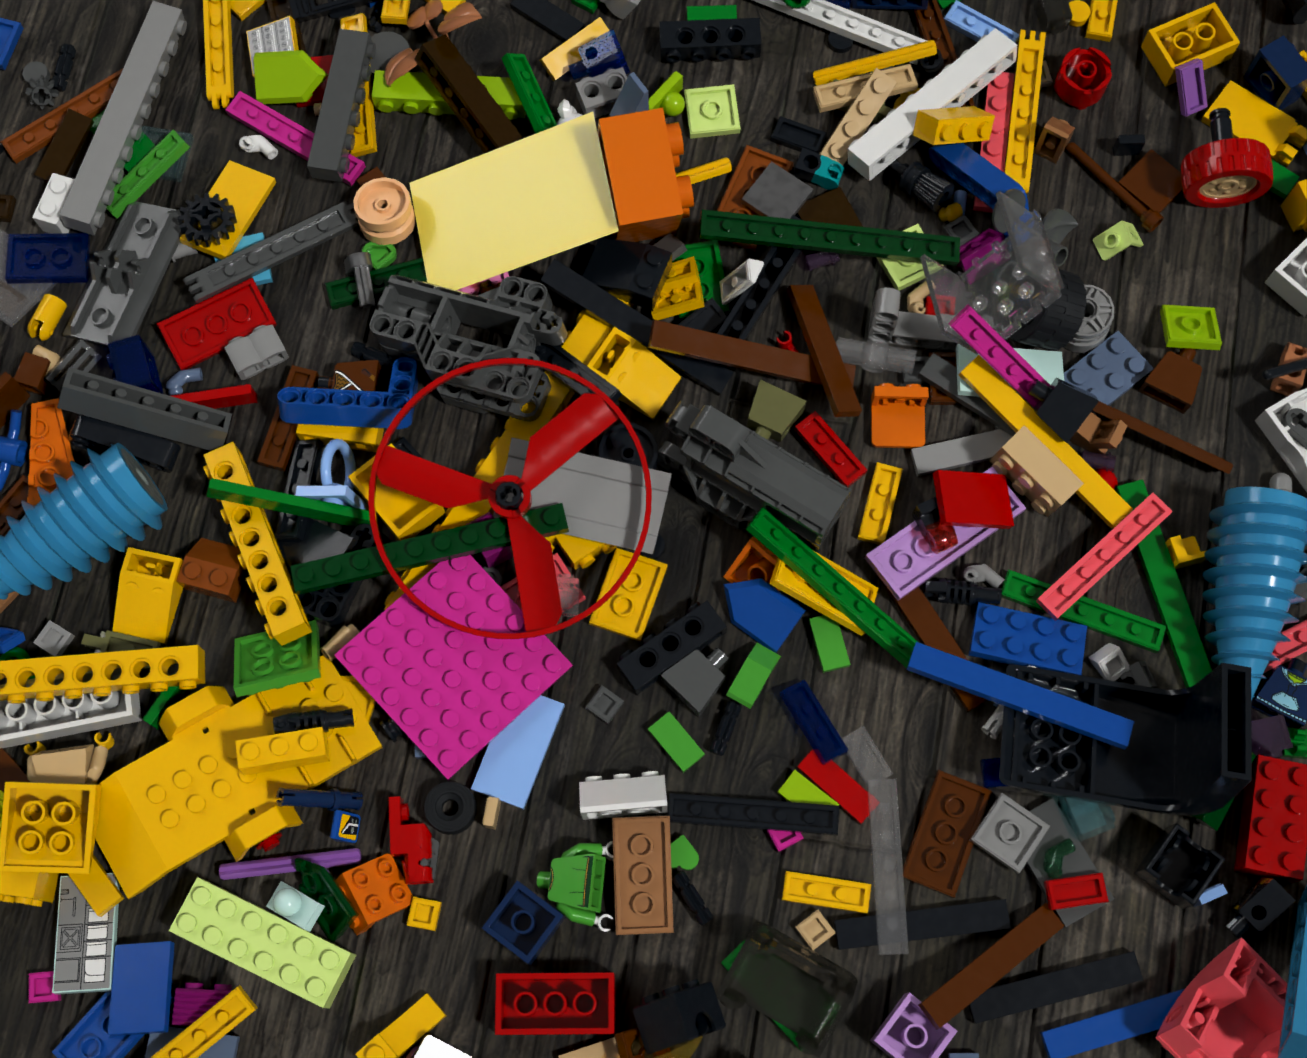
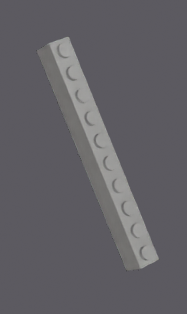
(123, 119)

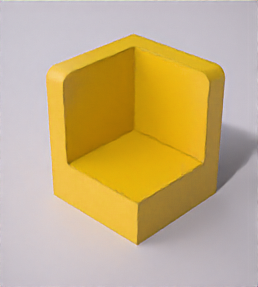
(1184, 551)

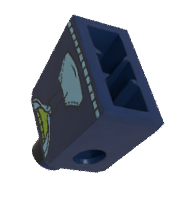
(1284, 694)

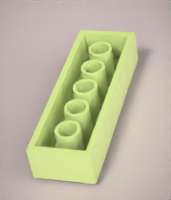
(262, 943)

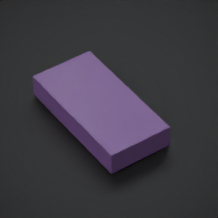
(1191, 87)

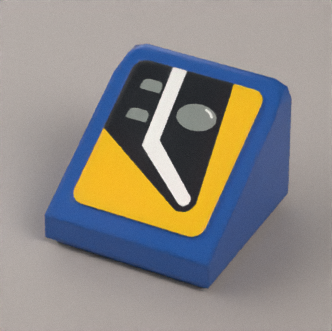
(345, 827)

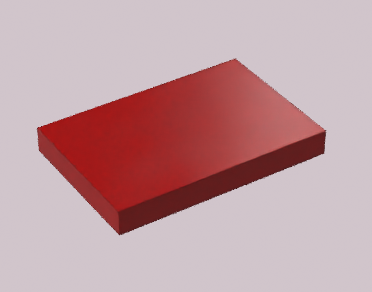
(973, 499)

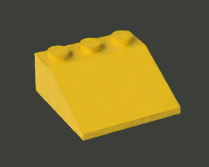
(49, 827)

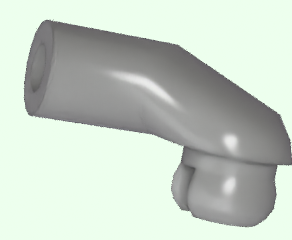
(982, 573)

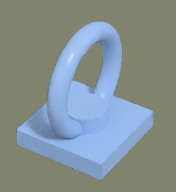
(331, 491)

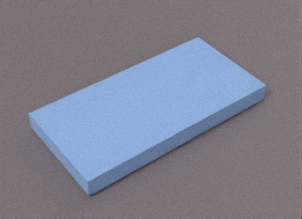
(518, 753)

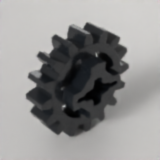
(207, 219)

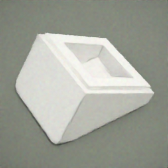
(1110, 662)

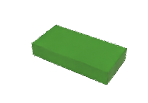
(829, 643)
(676, 742)

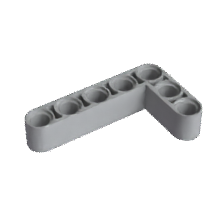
(904, 327)

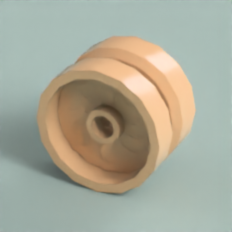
(384, 211)

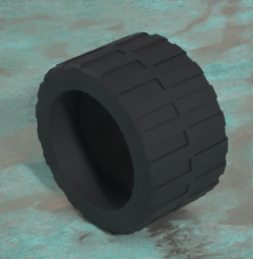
(1060, 320)

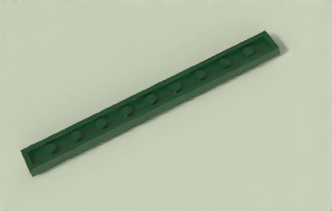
(828, 237)
(421, 550)

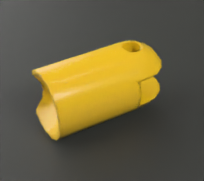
(48, 315)

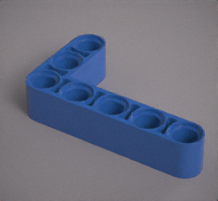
(973, 172)
(353, 407)

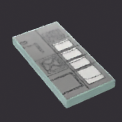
(83, 943)

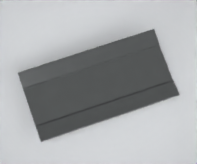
(126, 275)

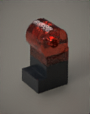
(928, 520)

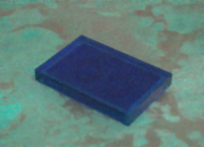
(47, 258)

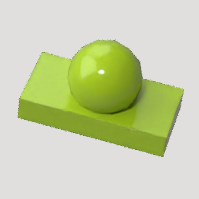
(669, 96)

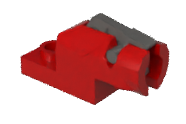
(413, 843)

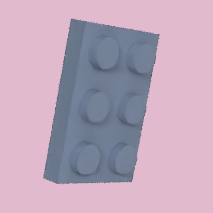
(1109, 369)

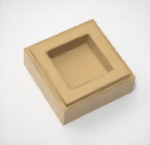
(491, 813)
(815, 930)

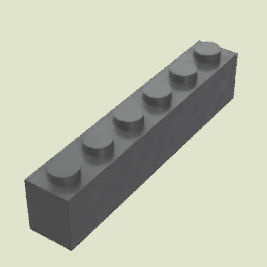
(341, 105)
(143, 410)

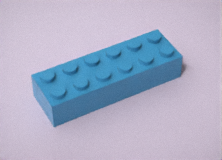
(1294, 1024)

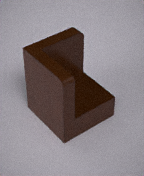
(32, 372)

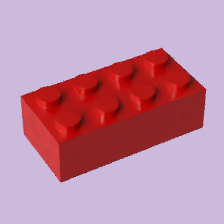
(1274, 821)
(555, 1003)

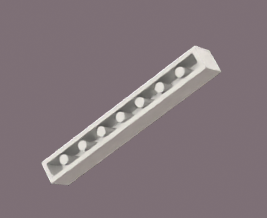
(948, 89)

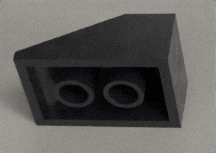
(629, 270)

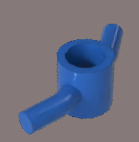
(11, 448)

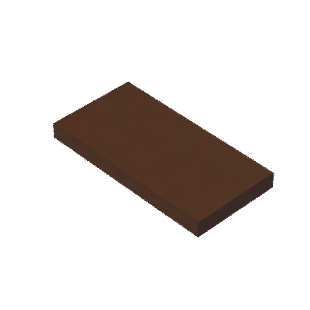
(944, 833)

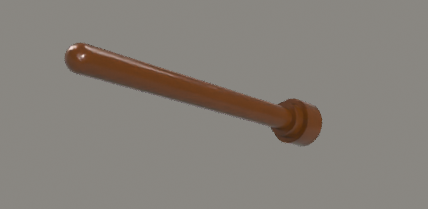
(1149, 219)

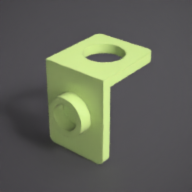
(1117, 239)

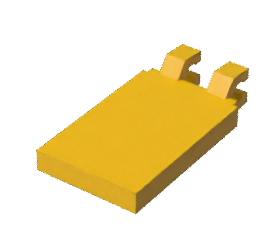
(1260, 121)

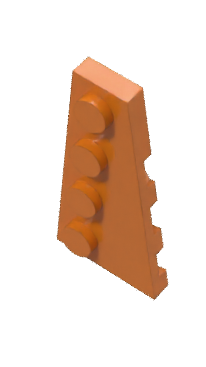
(49, 448)

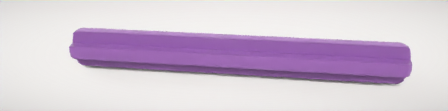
(287, 863)

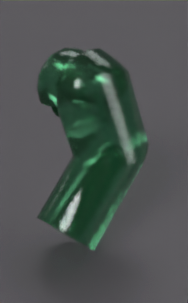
(1054, 858)

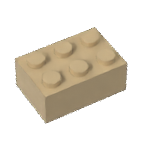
(1036, 472)

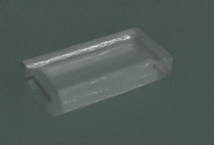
(866, 756)

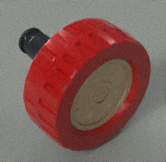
(1226, 169)

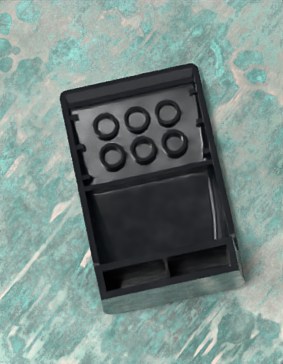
(1182, 756)

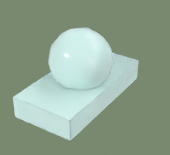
(295, 906)

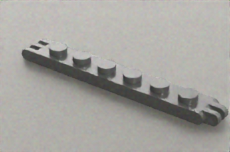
(272, 251)

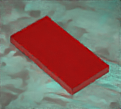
(211, 324)

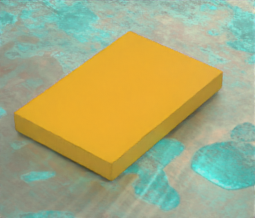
(633, 602)

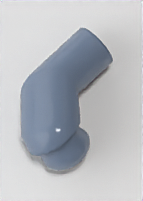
(176, 382)

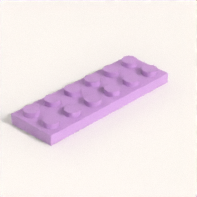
(908, 560)

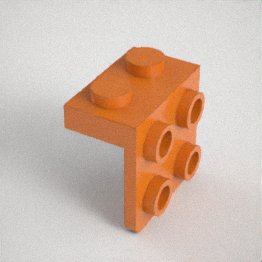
(898, 416)
(375, 891)

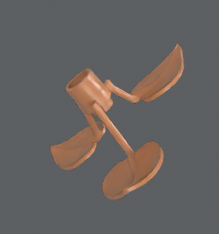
(455, 18)

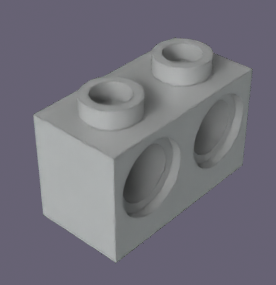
(601, 87)

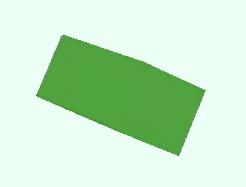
(753, 675)

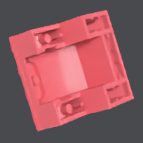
(1228, 1009)

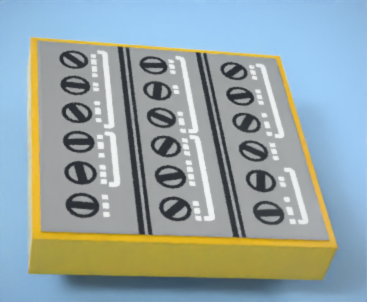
(272, 38)

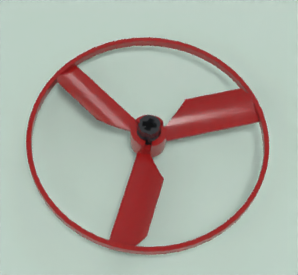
(545, 454)

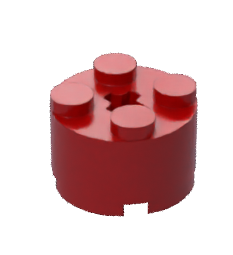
(1083, 77)

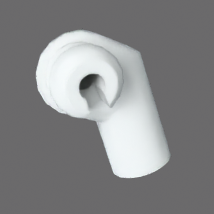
(258, 143)

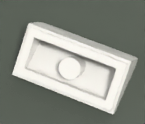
(740, 280)

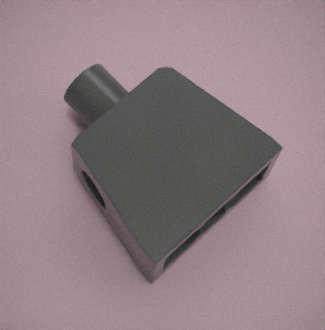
(696, 679)

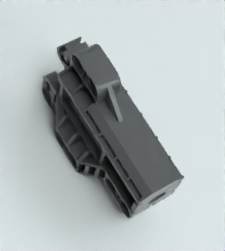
(422, 324)
(742, 472)

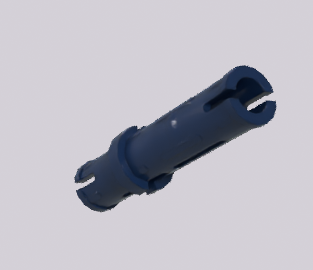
(328, 799)

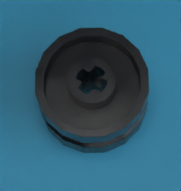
(618, 444)

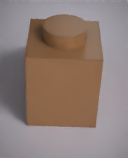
(1054, 139)

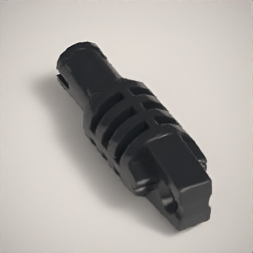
(961, 592)
(313, 719)

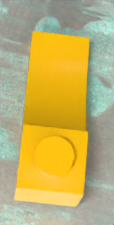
(404, 1031)

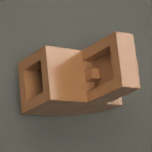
(1099, 435)

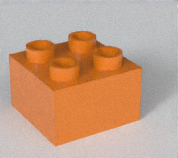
(641, 174)

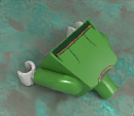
(578, 882)

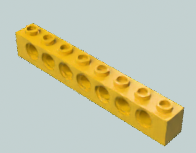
(293, 621)
(190, 673)

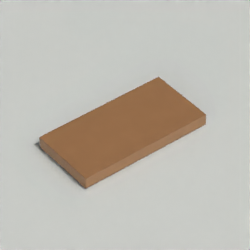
(642, 875)

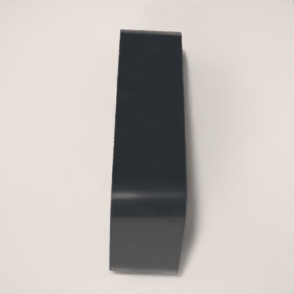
(145, 447)
(332, 598)

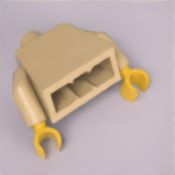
(70, 764)

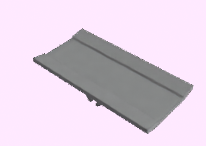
(599, 497)

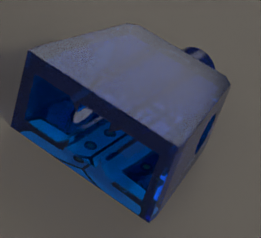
(599, 56)

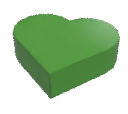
(381, 254)
(683, 854)

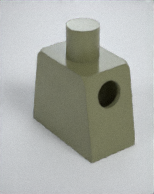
(774, 411)

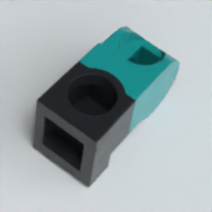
(818, 169)

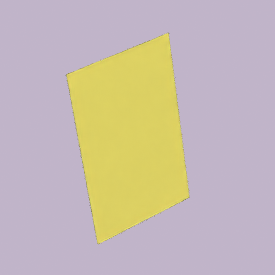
(514, 205)

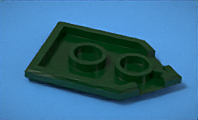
(323, 888)

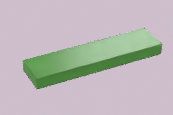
(147, 172)

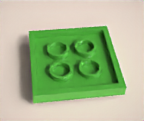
(267, 665)

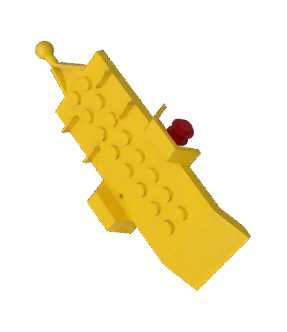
(194, 794)

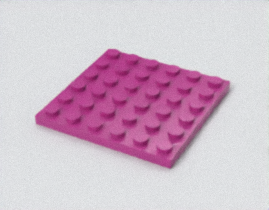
(447, 684)

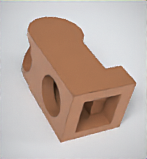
(1291, 382)

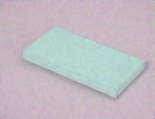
(1046, 363)

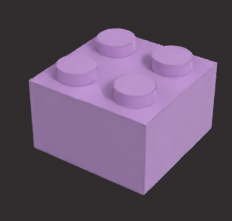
(910, 1033)

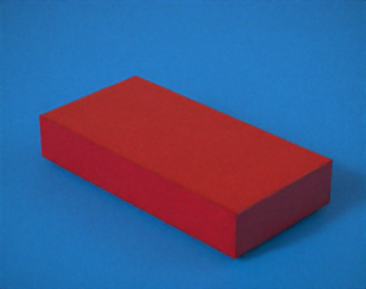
(1076, 891)

